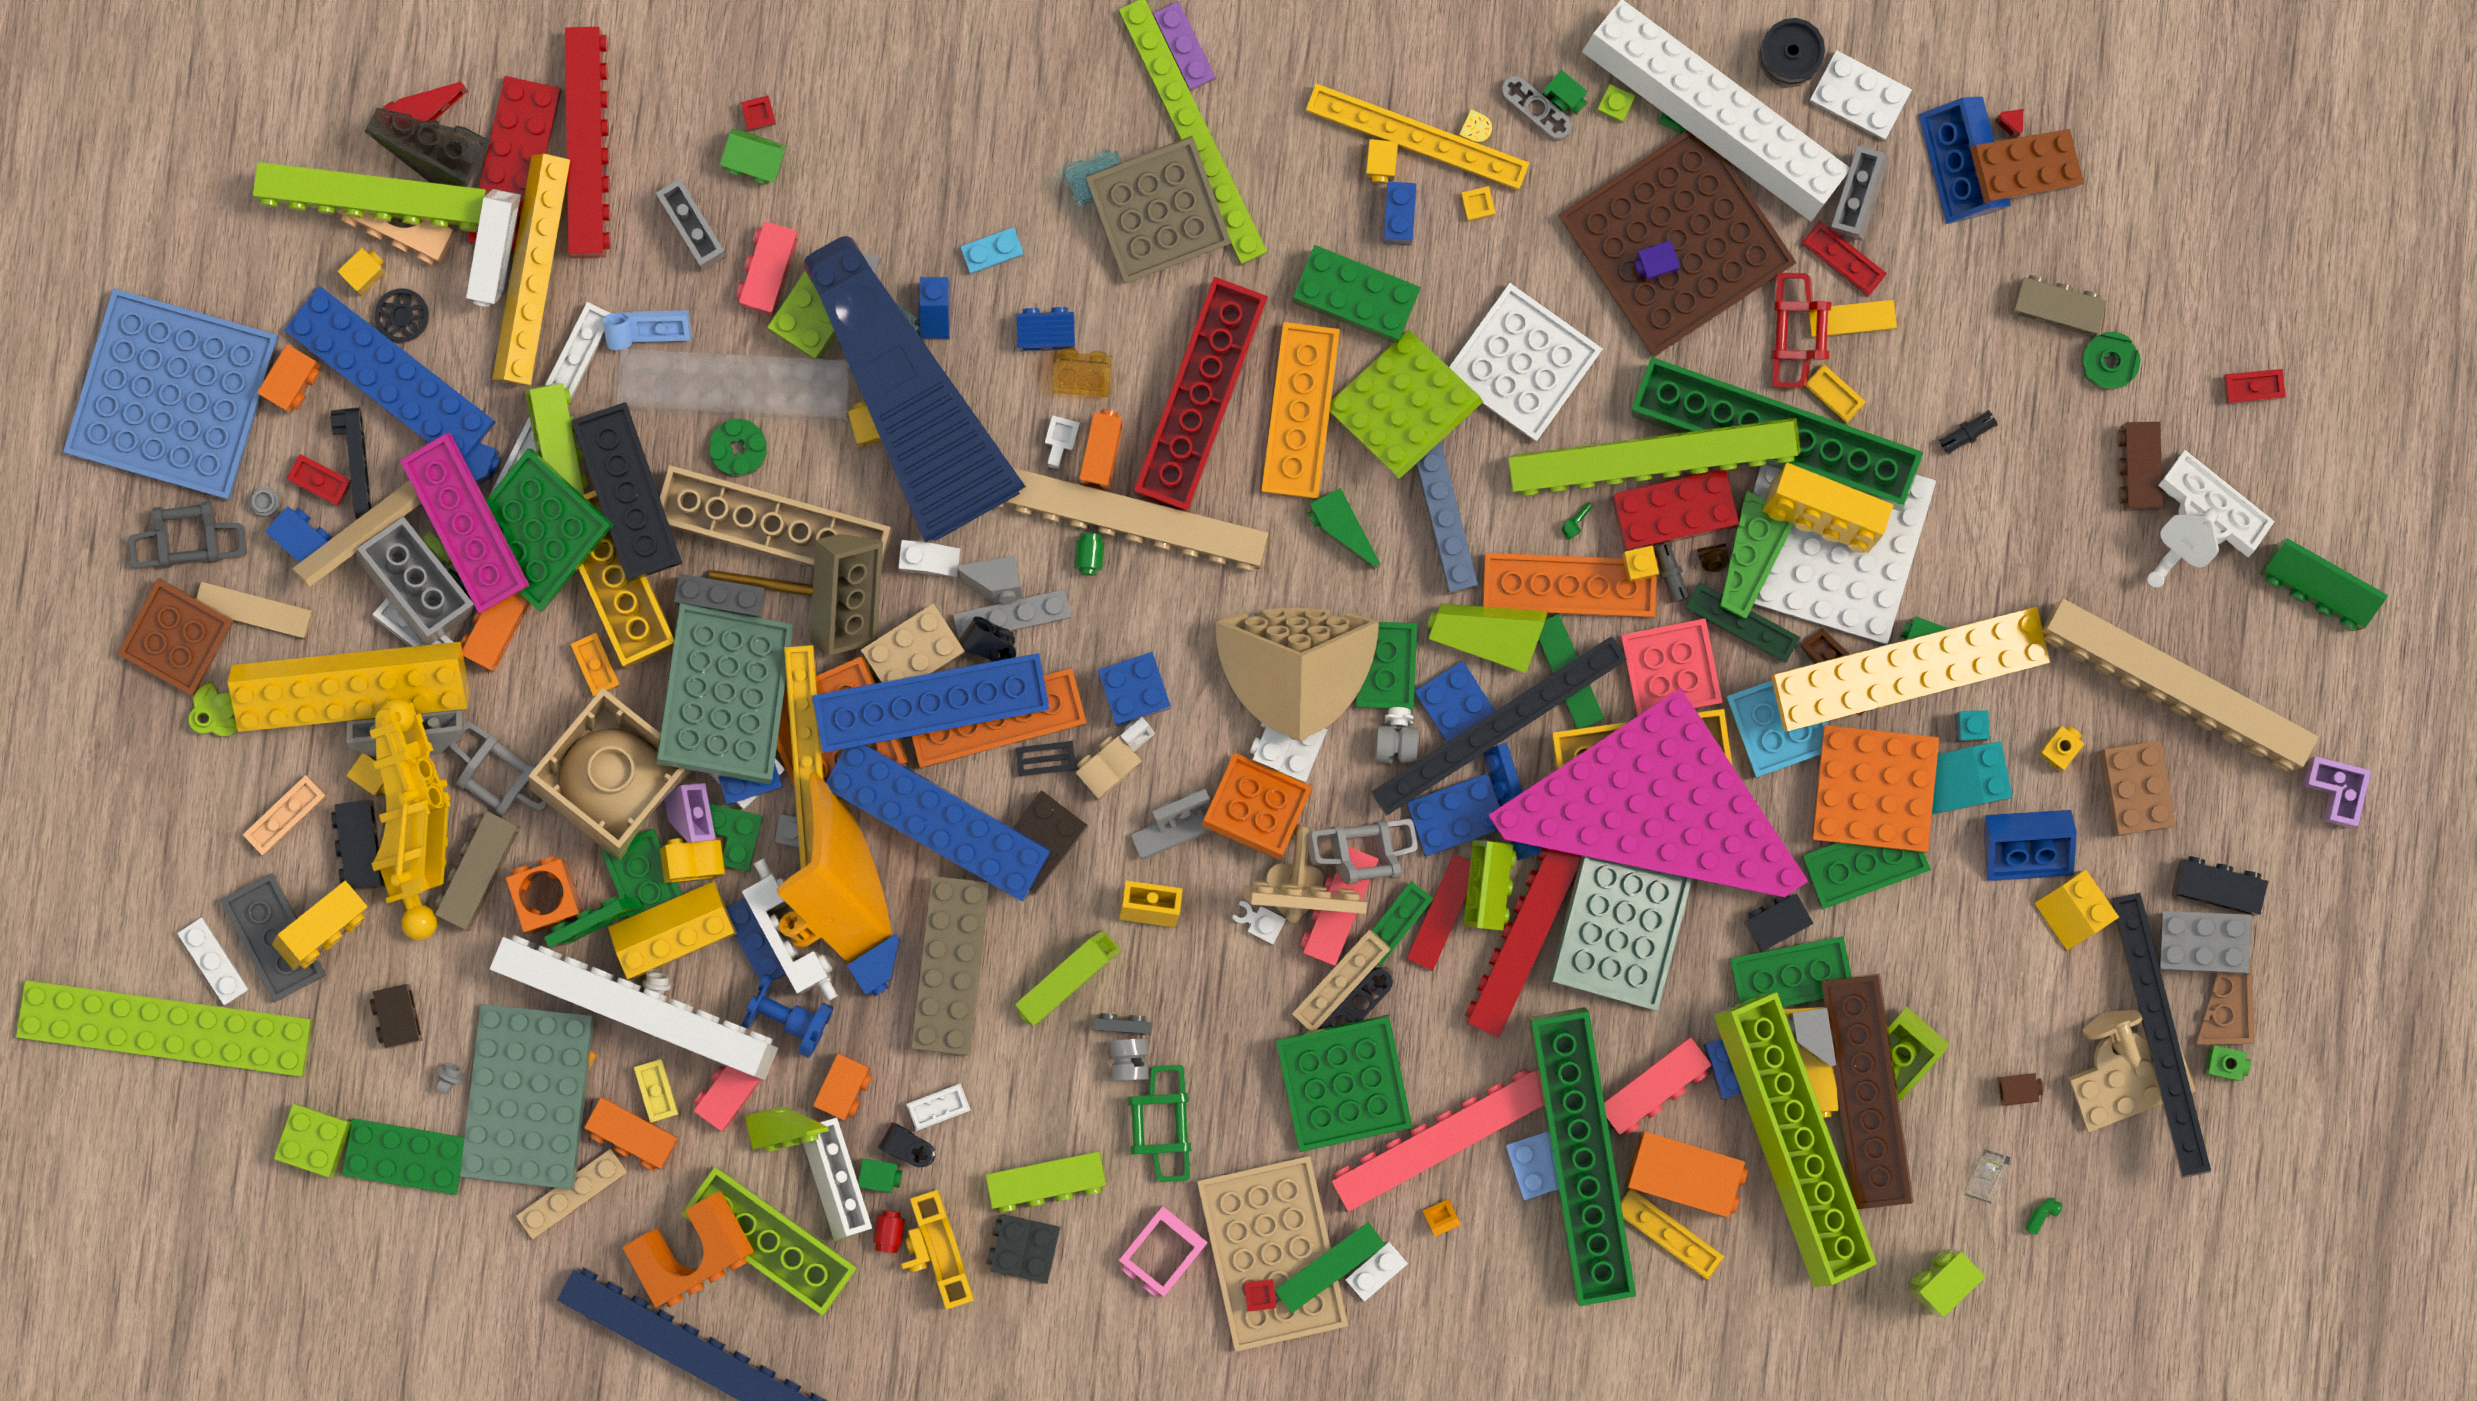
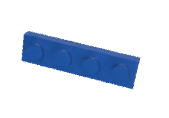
(1506, 787)

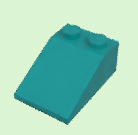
(1971, 778)

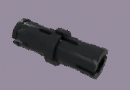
(1968, 432)

